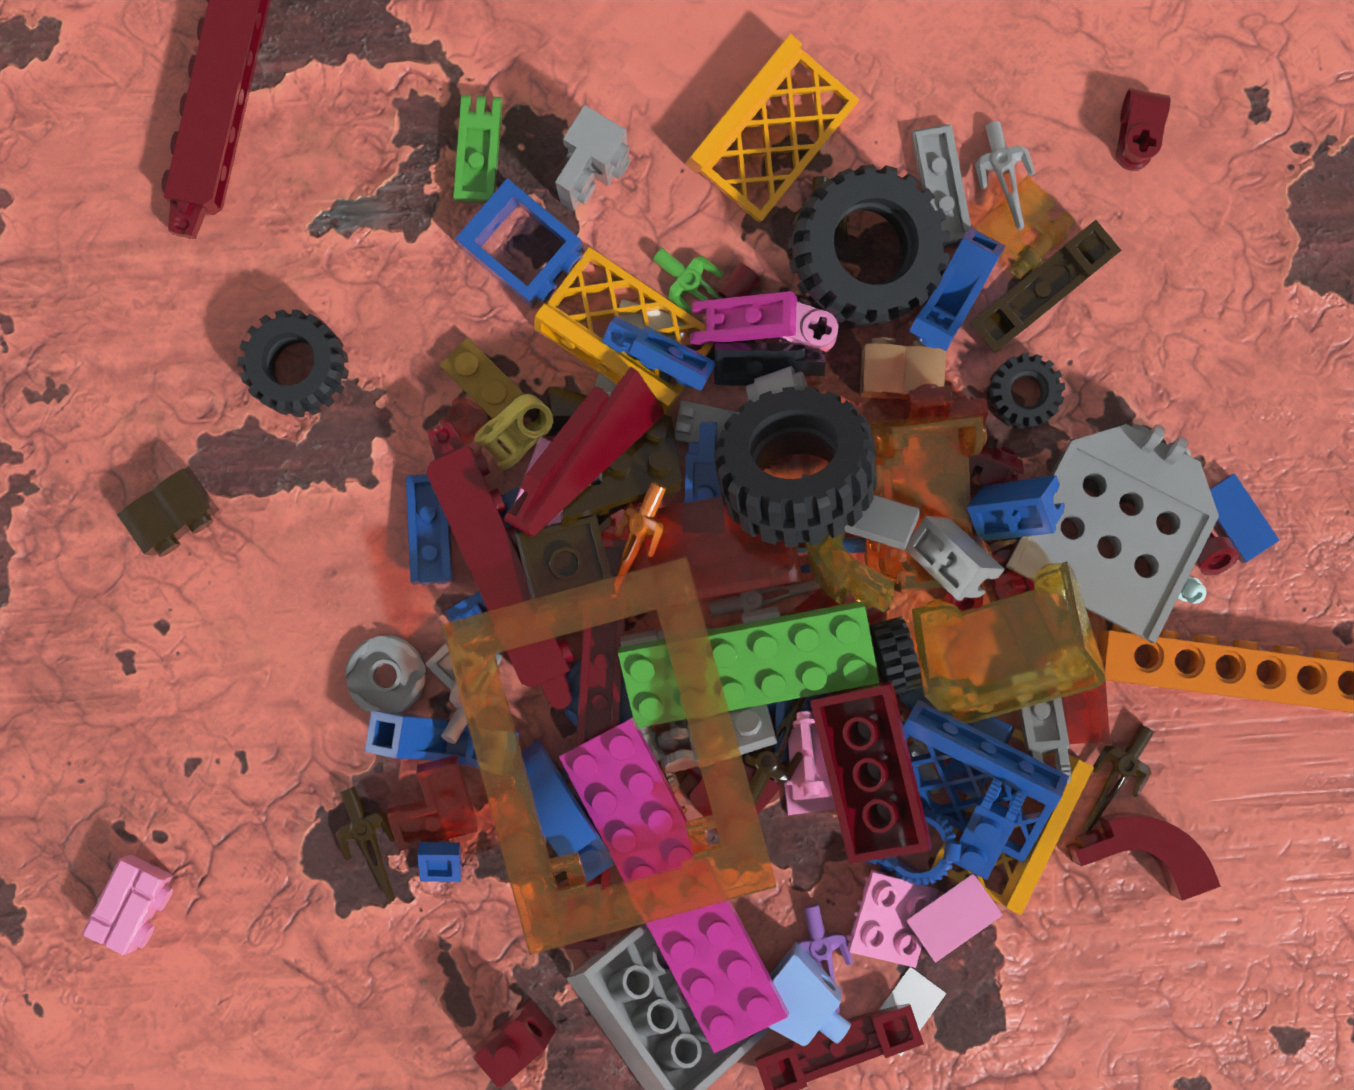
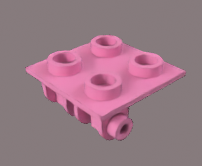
(882, 923)

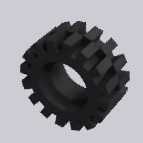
(1045, 377)
(896, 654)

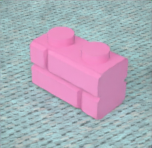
(128, 905)

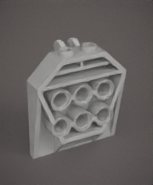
(1159, 482)

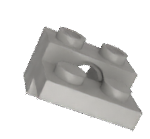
(595, 151)

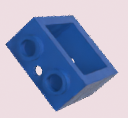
(492, 216)

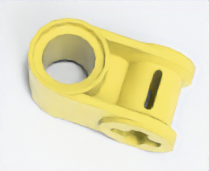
(513, 432)

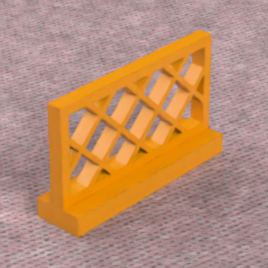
(747, 106)
(588, 346)
(1026, 874)

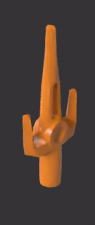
(641, 525)

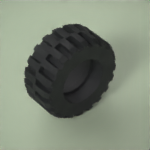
(904, 209)
(805, 506)

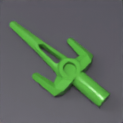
(687, 278)

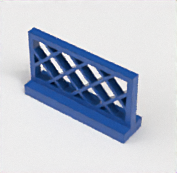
(983, 758)

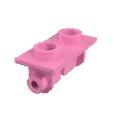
(810, 776)

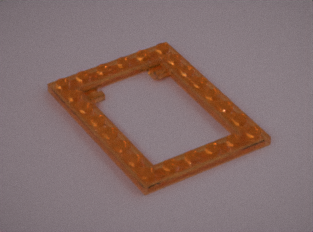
(574, 911)

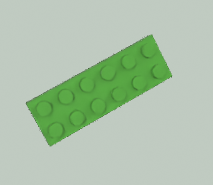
(760, 662)

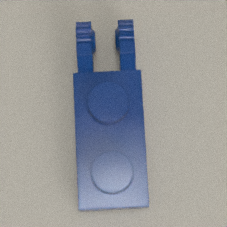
(988, 830)

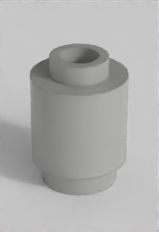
(775, 382)

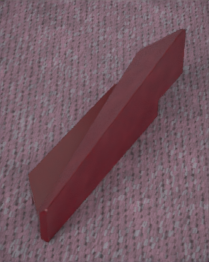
(584, 449)

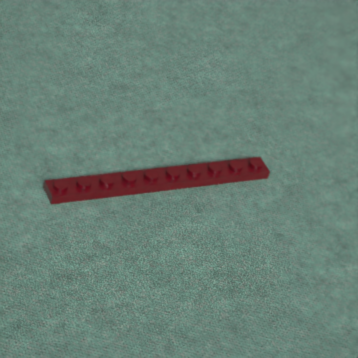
(600, 699)

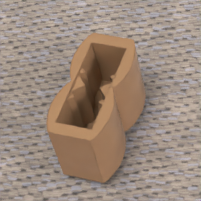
(894, 369)

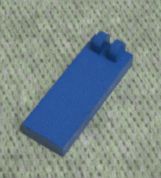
(427, 534)

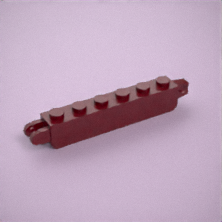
(212, 112)
(493, 554)

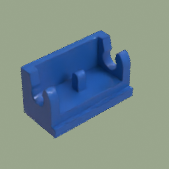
(1016, 508)

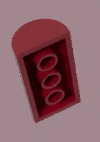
(871, 773)

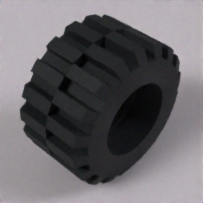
(269, 342)

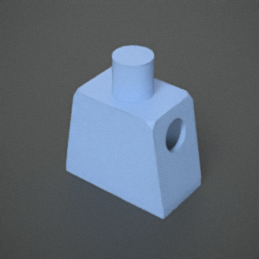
(809, 997)

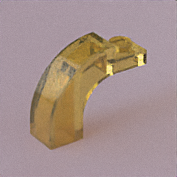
(842, 574)

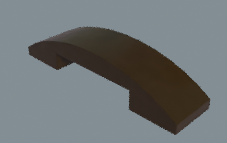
(1045, 286)

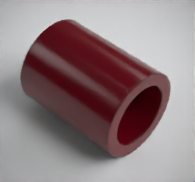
(739, 282)

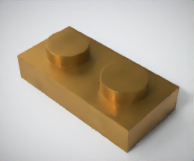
(480, 378)

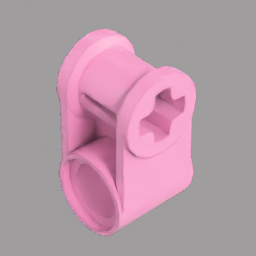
(807, 320)

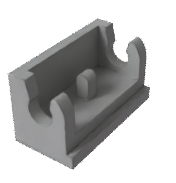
(952, 557)

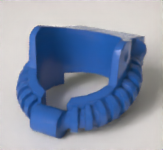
(913, 875)

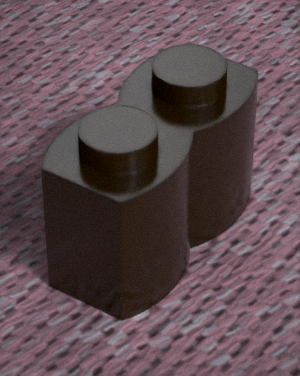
(168, 513)

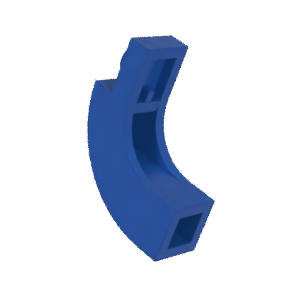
(958, 290)
(417, 738)
(561, 815)

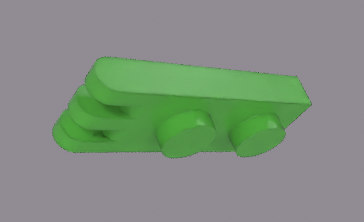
(477, 150)

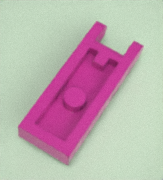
(746, 318)

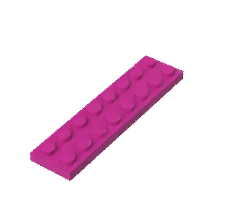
(648, 835)

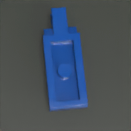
(660, 353)
(700, 472)

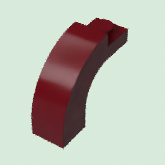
(1179, 856)

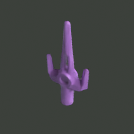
(821, 944)

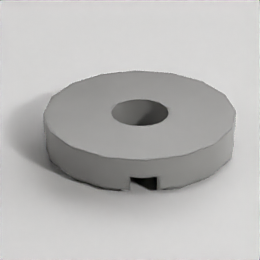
(362, 674)

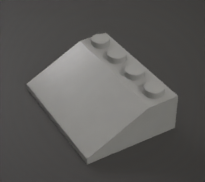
(649, 1018)

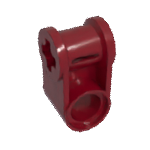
(1141, 127)

